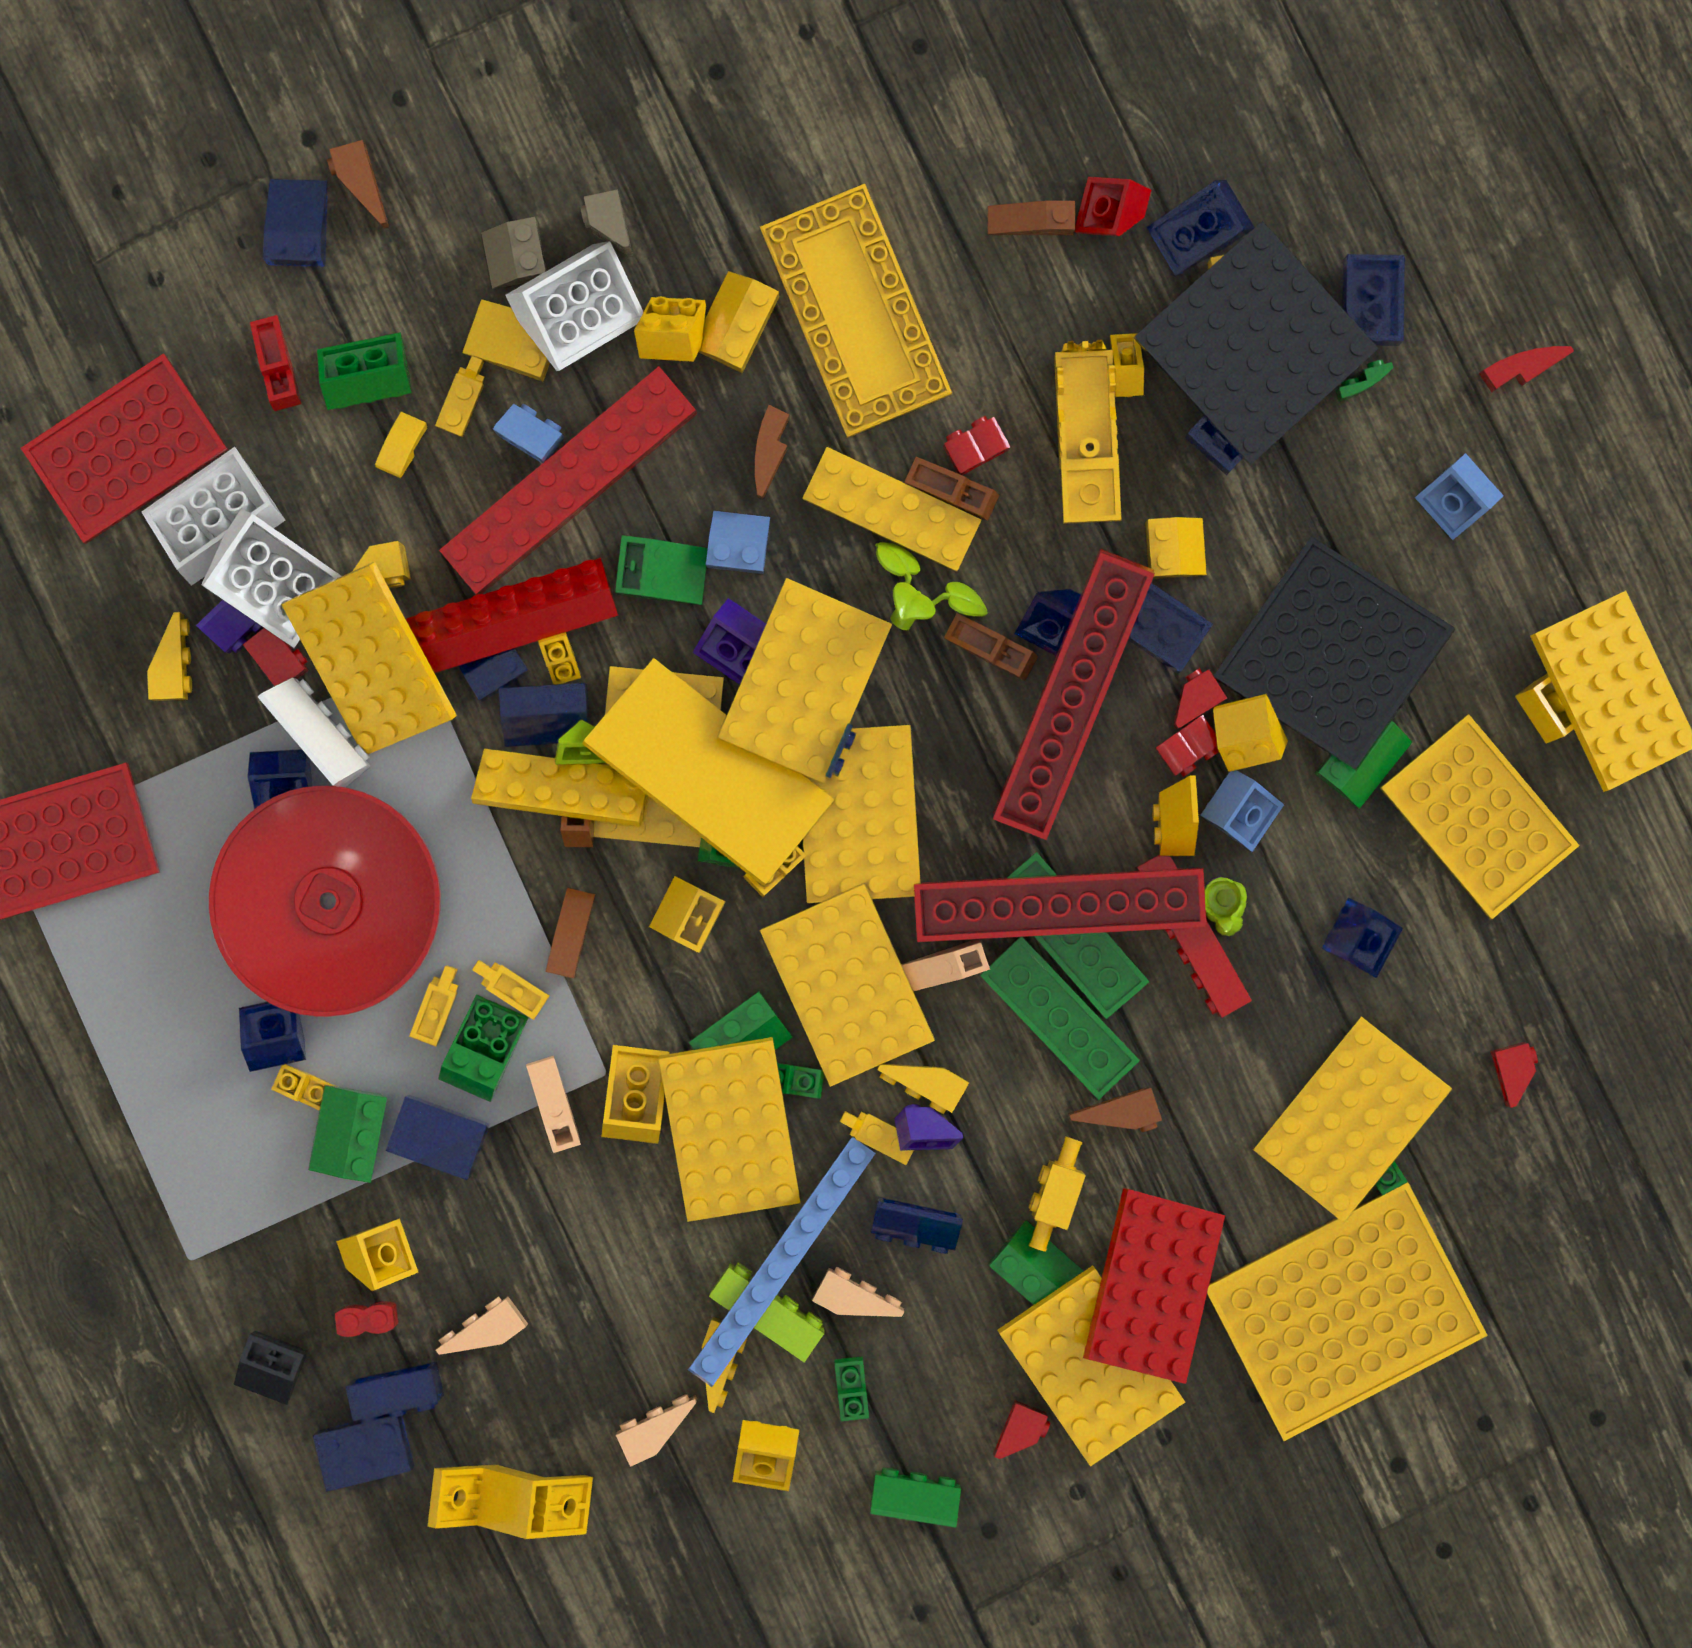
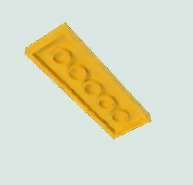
(891, 509)
(562, 790)

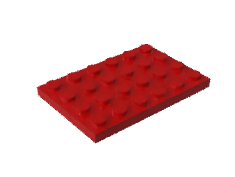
(124, 448)
(72, 840)
(1154, 1286)

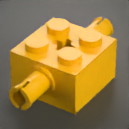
(1057, 1194)

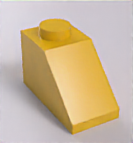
(1128, 365)

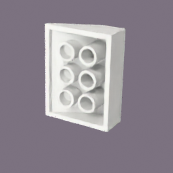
(577, 305)
(201, 509)
(261, 570)
(315, 731)

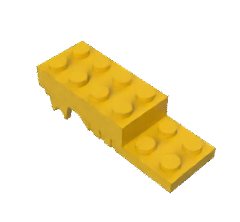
(1087, 433)

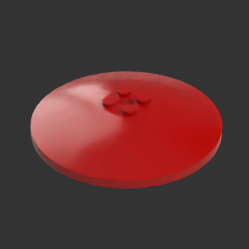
(271, 911)

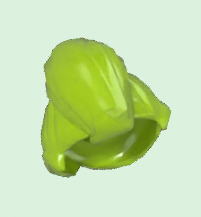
(1225, 904)

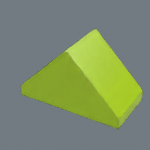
(570, 746)

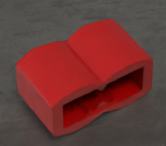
(976, 445)
(1188, 746)
(357, 1318)

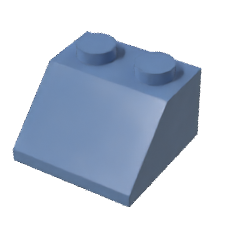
(529, 433)
(1459, 496)
(738, 542)
(1242, 809)

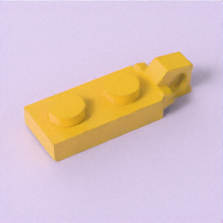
(462, 398)
(511, 988)
(435, 1008)
(876, 1135)

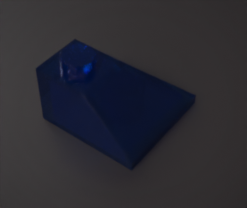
(1048, 618)

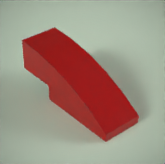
(275, 363)
(1523, 366)

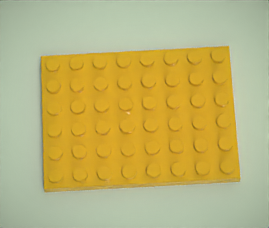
(1345, 1311)

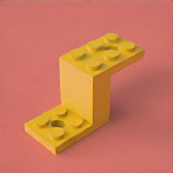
(510, 1501)

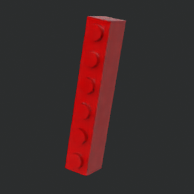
(1206, 958)

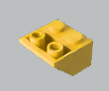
(671, 329)
(391, 562)
(687, 914)

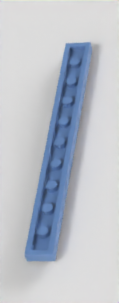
(781, 1262)

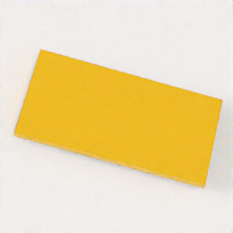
(856, 310)
(735, 800)

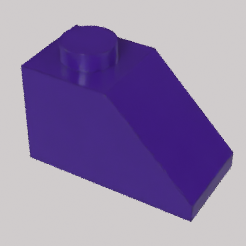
(925, 1129)

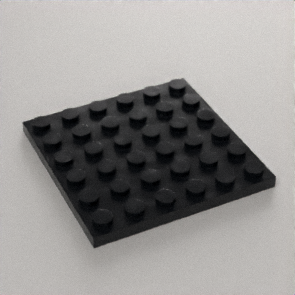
(1256, 343)
(1335, 652)

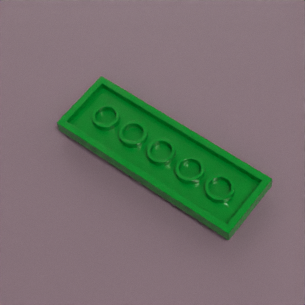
(1089, 958)
(1059, 1018)

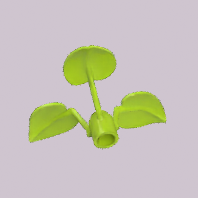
(911, 603)

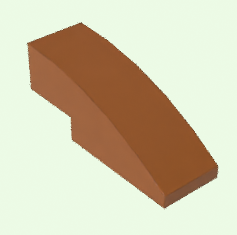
(769, 449)
(952, 488)
(991, 646)
(570, 933)

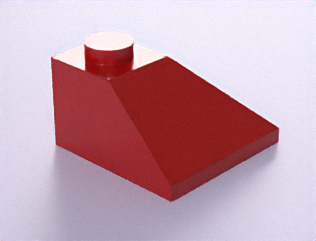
(1111, 206)

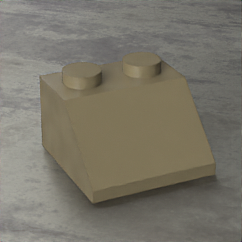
(607, 221)
(514, 252)

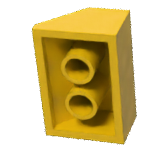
(737, 320)

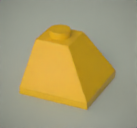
(378, 1255)

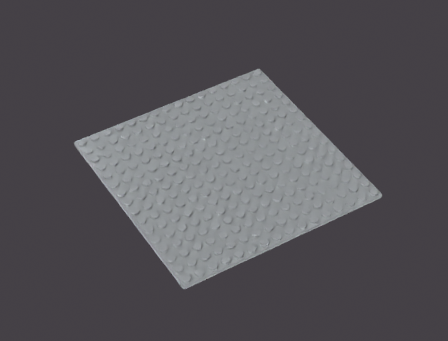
(168, 1004)

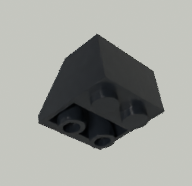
(269, 1367)

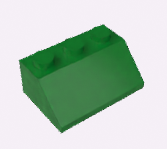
(363, 371)
(1360, 784)
(747, 1022)
(347, 1133)
(1031, 1270)
(915, 1497)

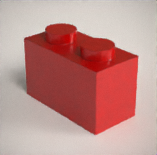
(276, 657)

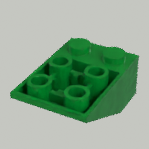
(661, 570)
(482, 1048)

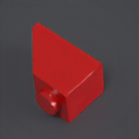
(1197, 697)
(1514, 1070)
(1021, 1429)

